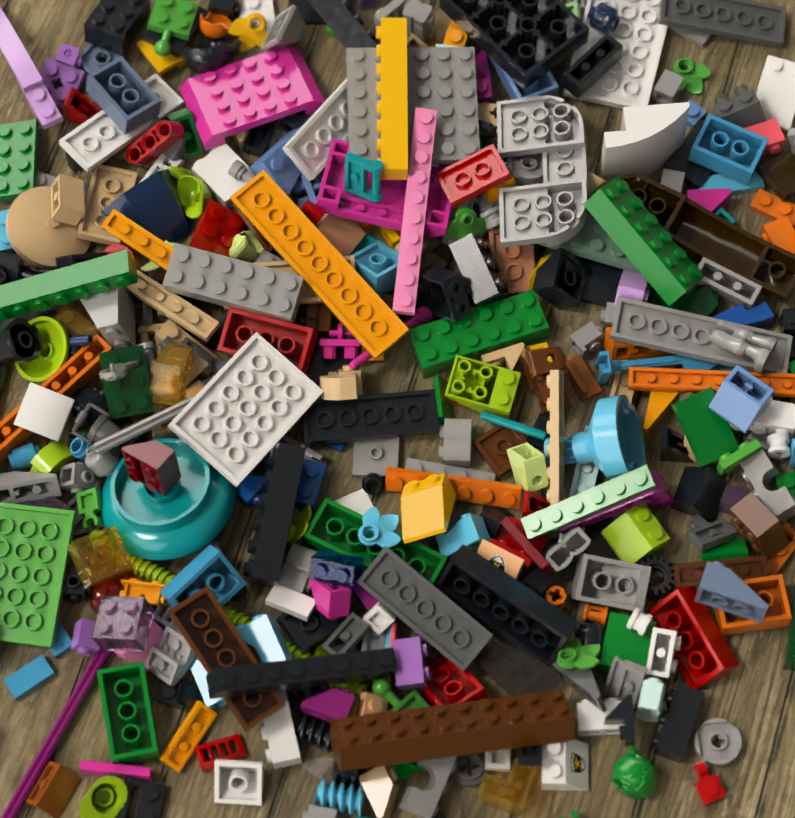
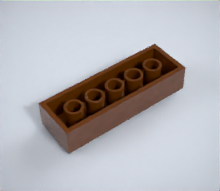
(218, 646)

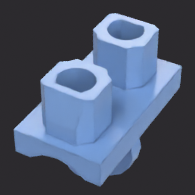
(303, 185)

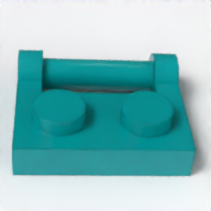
(357, 177)

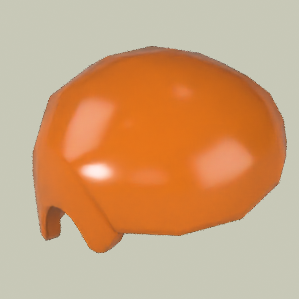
(214, 25)

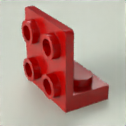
(507, 542)

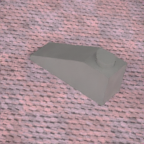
(27, 486)

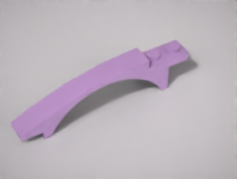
(27, 76)

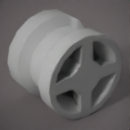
(491, 217)

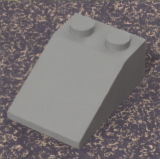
(610, 582)

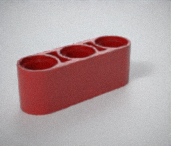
(154, 142)

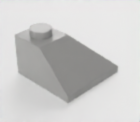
(285, 30)

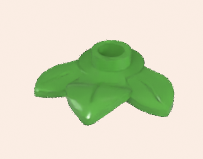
(692, 76)
(460, 227)
(578, 655)

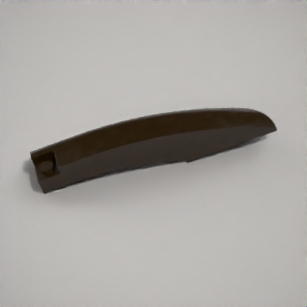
(712, 237)

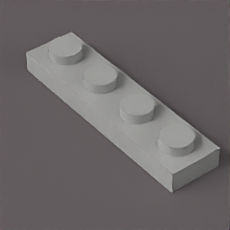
(420, 465)

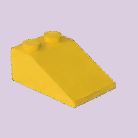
(426, 507)

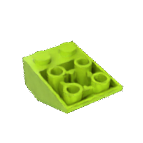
(482, 386)

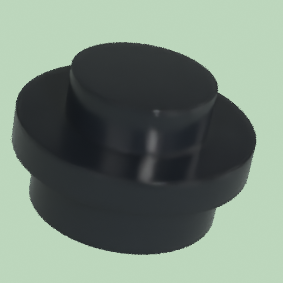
(373, 483)

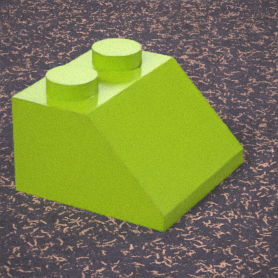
(636, 535)

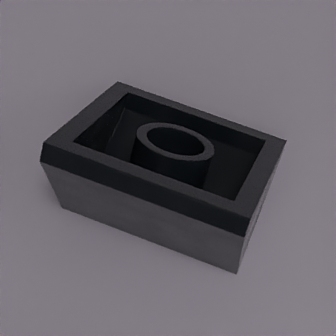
(699, 492)

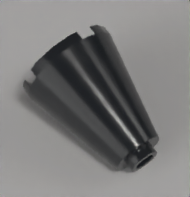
(19, 342)

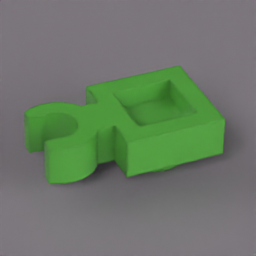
(89, 505)

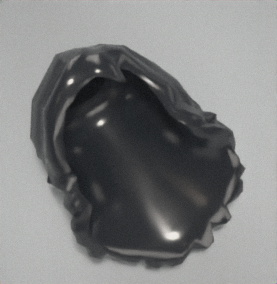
(210, 54)

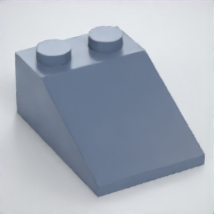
(727, 592)

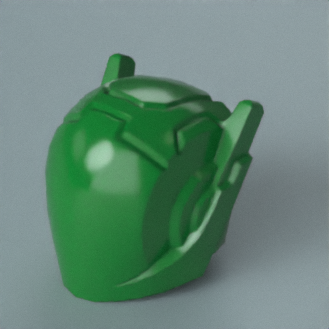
(635, 775)

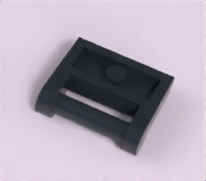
(150, 799)

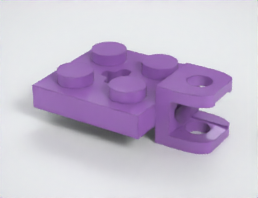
(65, 70)

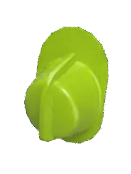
(104, 798)

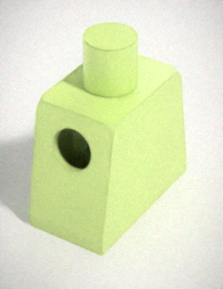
(528, 467)

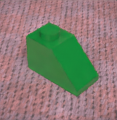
(193, 144)

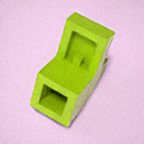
(51, 458)

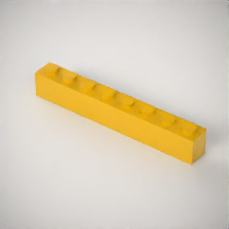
(393, 98)

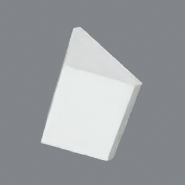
(238, 782)

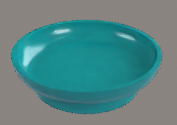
(170, 524)

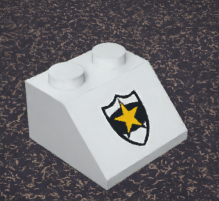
(565, 766)

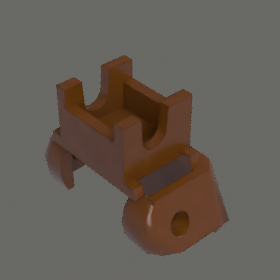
(536, 365)

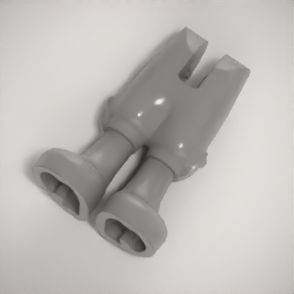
(737, 340)

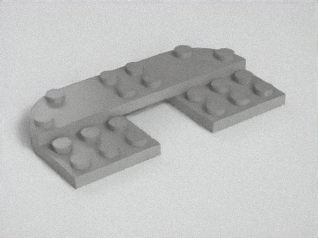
(554, 208)

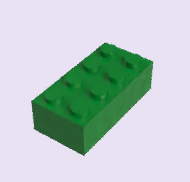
(128, 714)

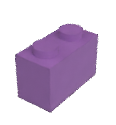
(411, 665)

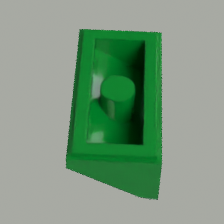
(444, 407)

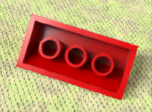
(703, 650)

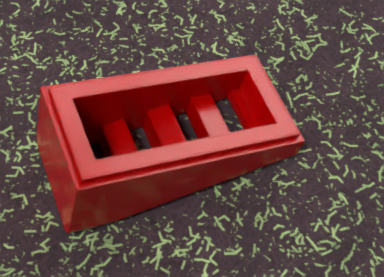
(210, 746)

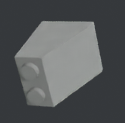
(113, 317)

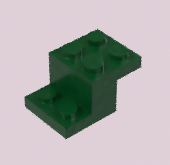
(132, 392)

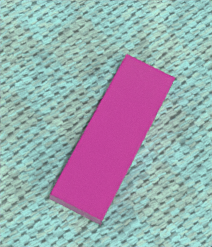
(119, 770)

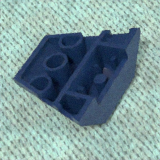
(154, 206)

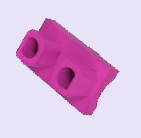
(329, 345)

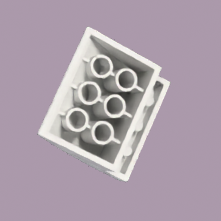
(645, 139)

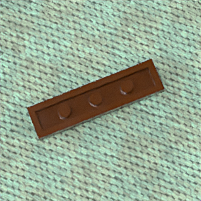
(745, 568)

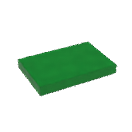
(704, 430)

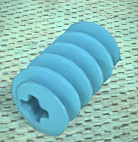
(341, 797)

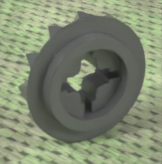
(477, 774)

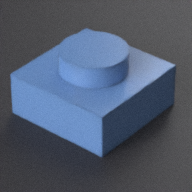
(695, 114)

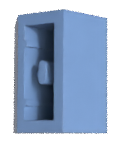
(741, 399)

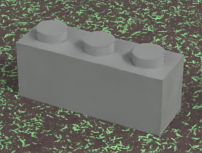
(729, 284)

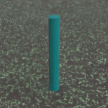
(513, 425)

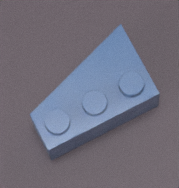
(279, 165)

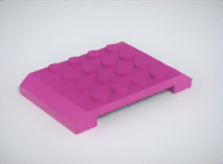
(250, 94)
(387, 212)

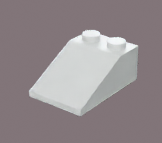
(777, 91)

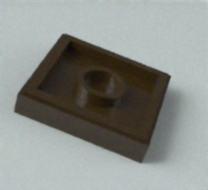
(779, 174)

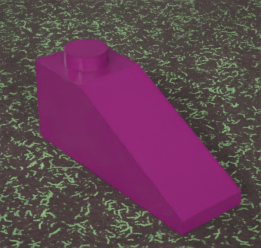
(483, 81)

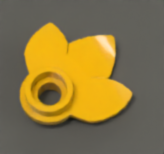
(247, 33)

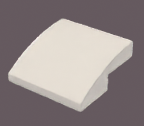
(44, 412)

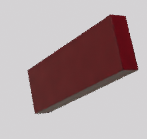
(527, 545)

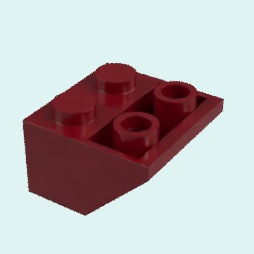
(152, 465)

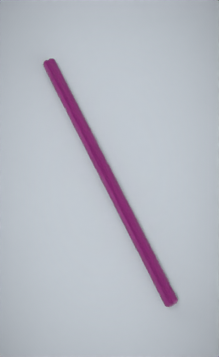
(56, 734)

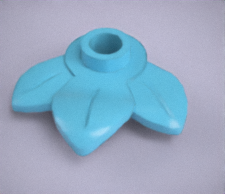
(382, 528)

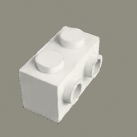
(662, 652)

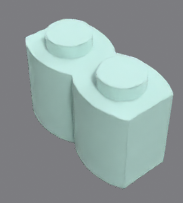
(650, 700)

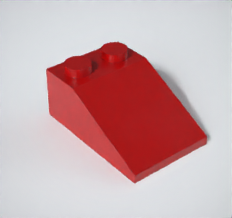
(451, 684)

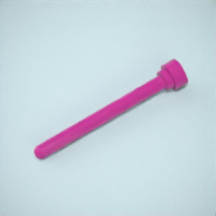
(422, 316)

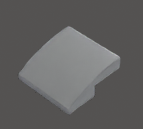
(171, 657)

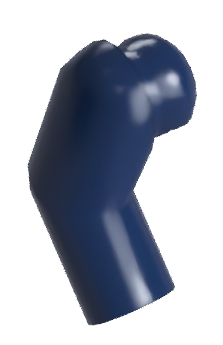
(78, 341)

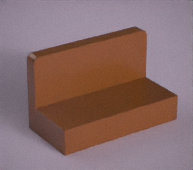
(582, 379)
(53, 789)

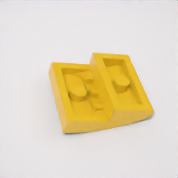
(160, 64)

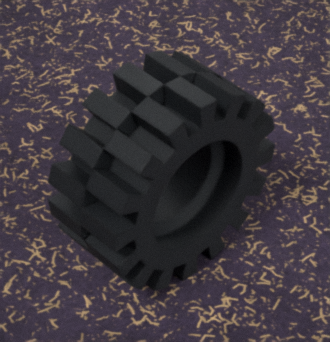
(668, 574)

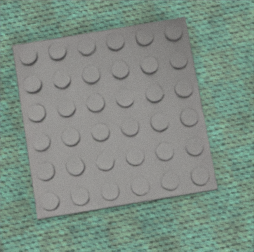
(435, 80)

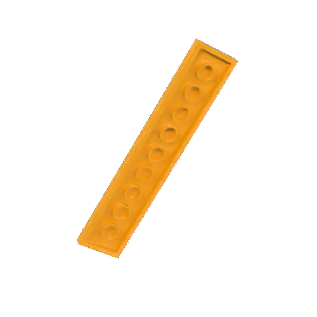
(320, 264)

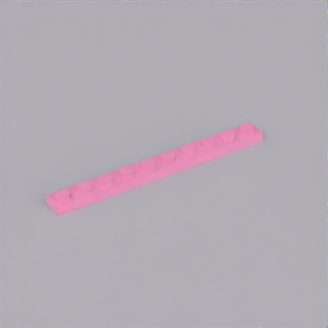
(414, 212)

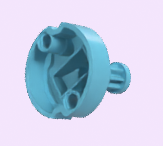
(611, 441)

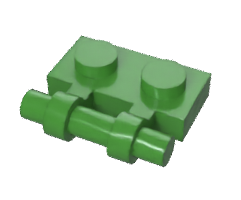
(729, 461)

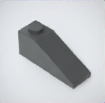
(583, 682)

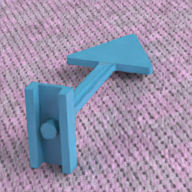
(609, 367)

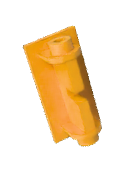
(137, 588)

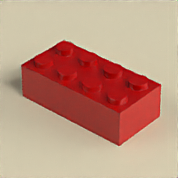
(289, 339)

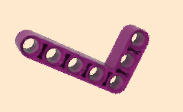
(658, 497)

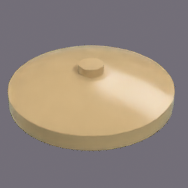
(36, 234)

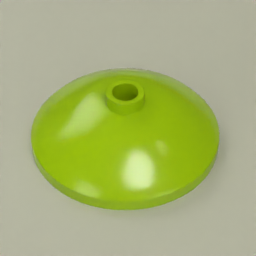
(54, 341)

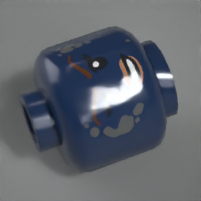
(603, 18)

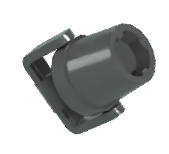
(100, 429)

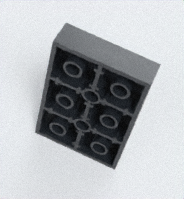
(520, 35)

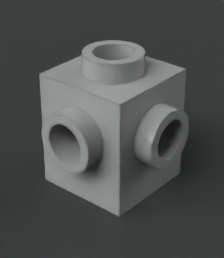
(76, 478)

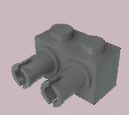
(741, 110)

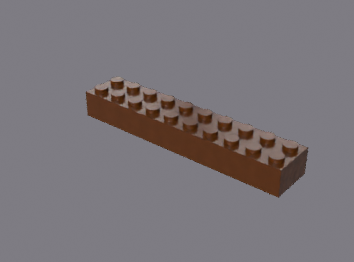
(451, 730)

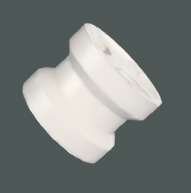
(778, 445)
(639, 621)

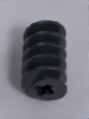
(314, 733)

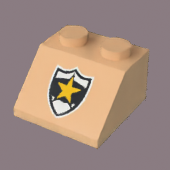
(502, 559)

